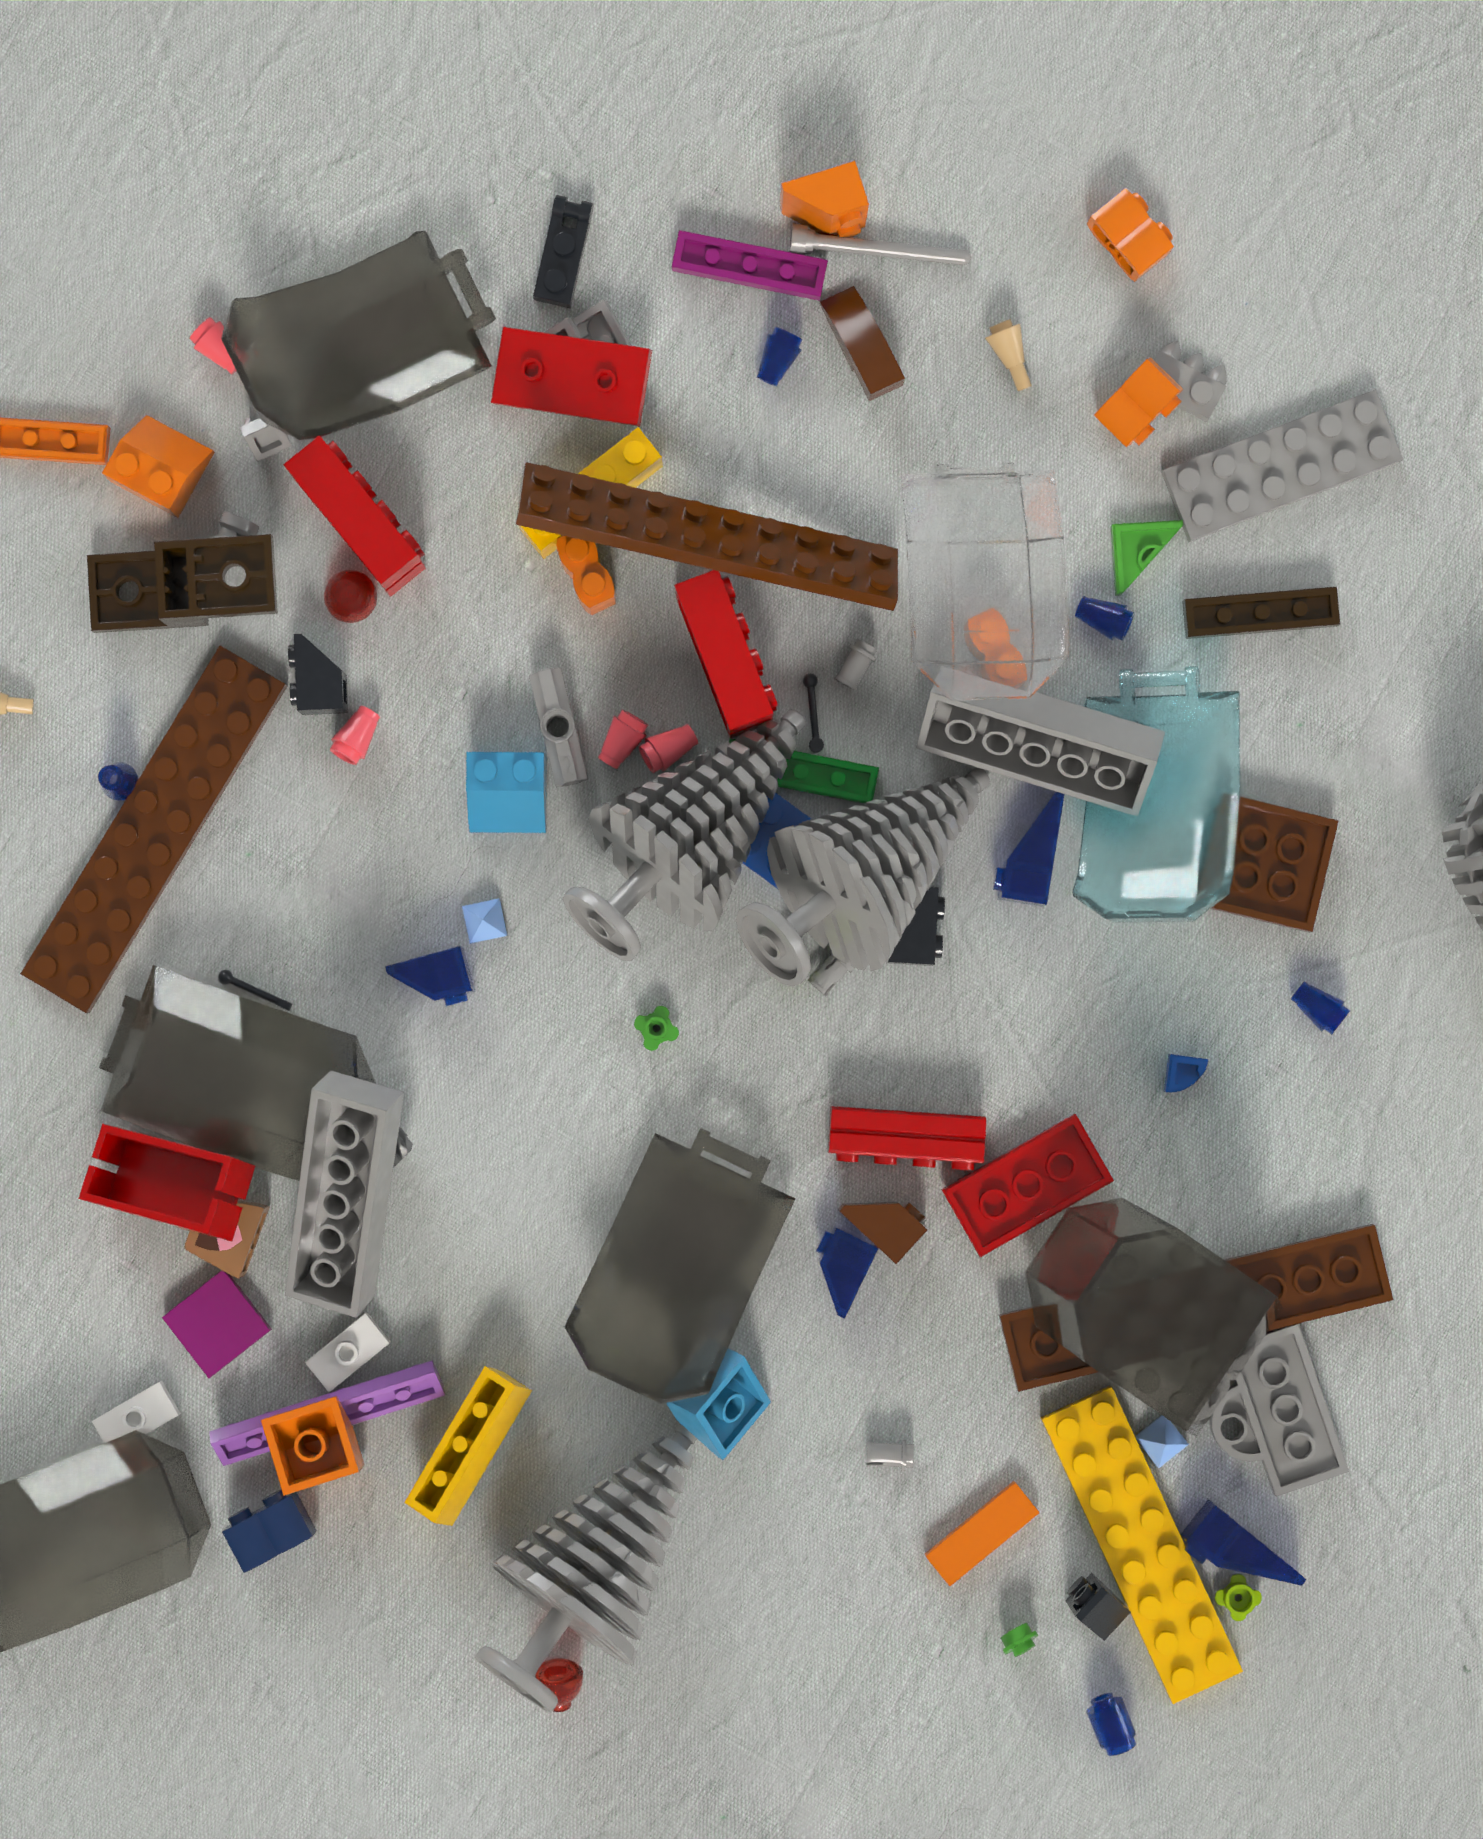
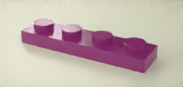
(749, 265)

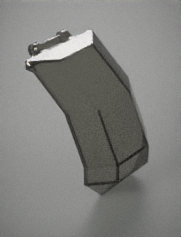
(358, 340)
(222, 1070)
(677, 1269)
(95, 1535)

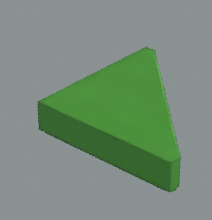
(1136, 546)

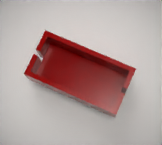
(350, 509)
(723, 652)
(168, 1182)

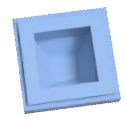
(484, 921)
(1161, 1441)

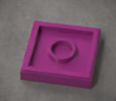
(216, 1323)

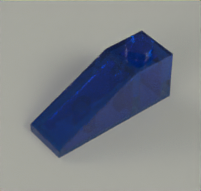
(1030, 863)
(1230, 1546)

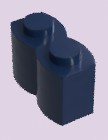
(269, 1530)

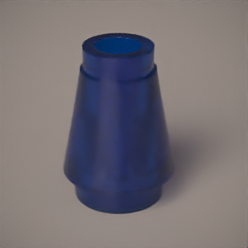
(778, 355)
(1106, 617)
(125, 781)
(1320, 1007)

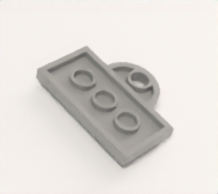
(1281, 1415)

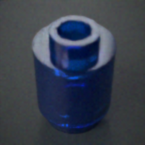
(1111, 1724)

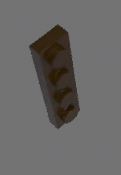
(1261, 612)

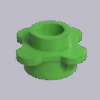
(667, 1030)
(1019, 1640)

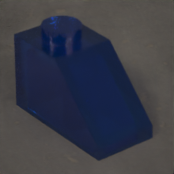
(437, 975)
(844, 1265)

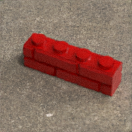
(906, 1135)

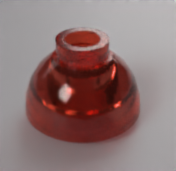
(350, 596)
(563, 1679)

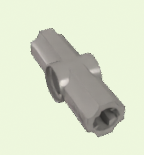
(553, 703)

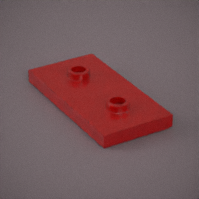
(571, 376)
(1027, 1185)

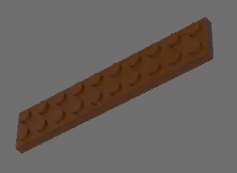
(708, 536)
(154, 830)
(1307, 1276)

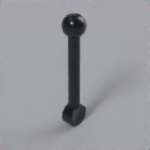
(816, 744)
(225, 977)

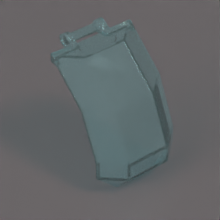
(1183, 843)

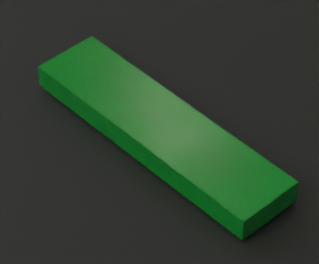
(829, 777)

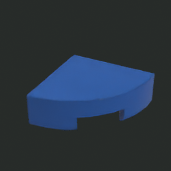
(1183, 1072)

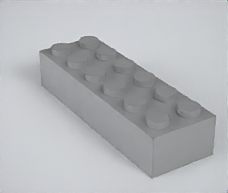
(1047, 745)
(343, 1193)

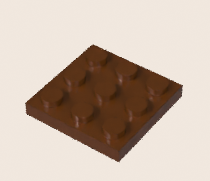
(1279, 865)

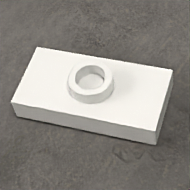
(347, 1352)
(140, 1413)

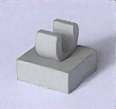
(263, 438)

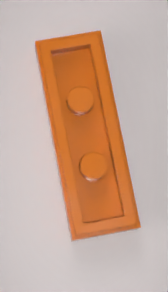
(54, 441)
(981, 1533)

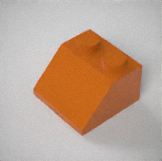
(827, 201)
(158, 465)
(312, 1445)

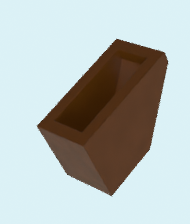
(887, 1225)

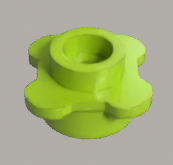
(1241, 1608)

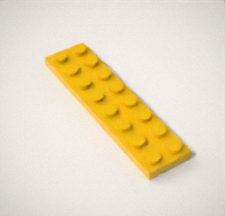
(1141, 1544)

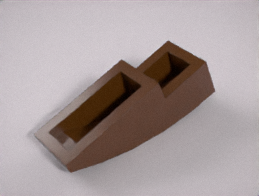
(862, 343)

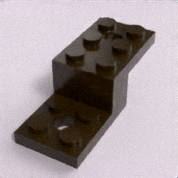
(182, 583)

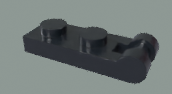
(563, 253)

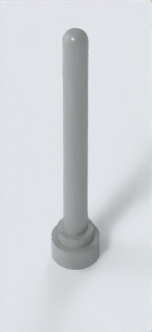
(806, 240)

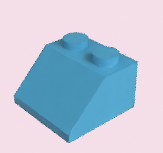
(506, 792)
(727, 1410)

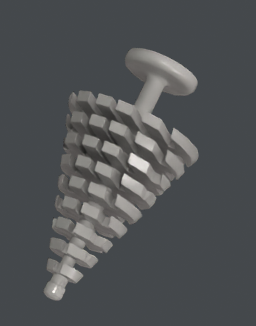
(685, 835)
(856, 877)
(596, 1573)

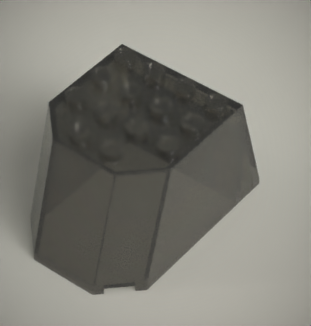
(1148, 1307)

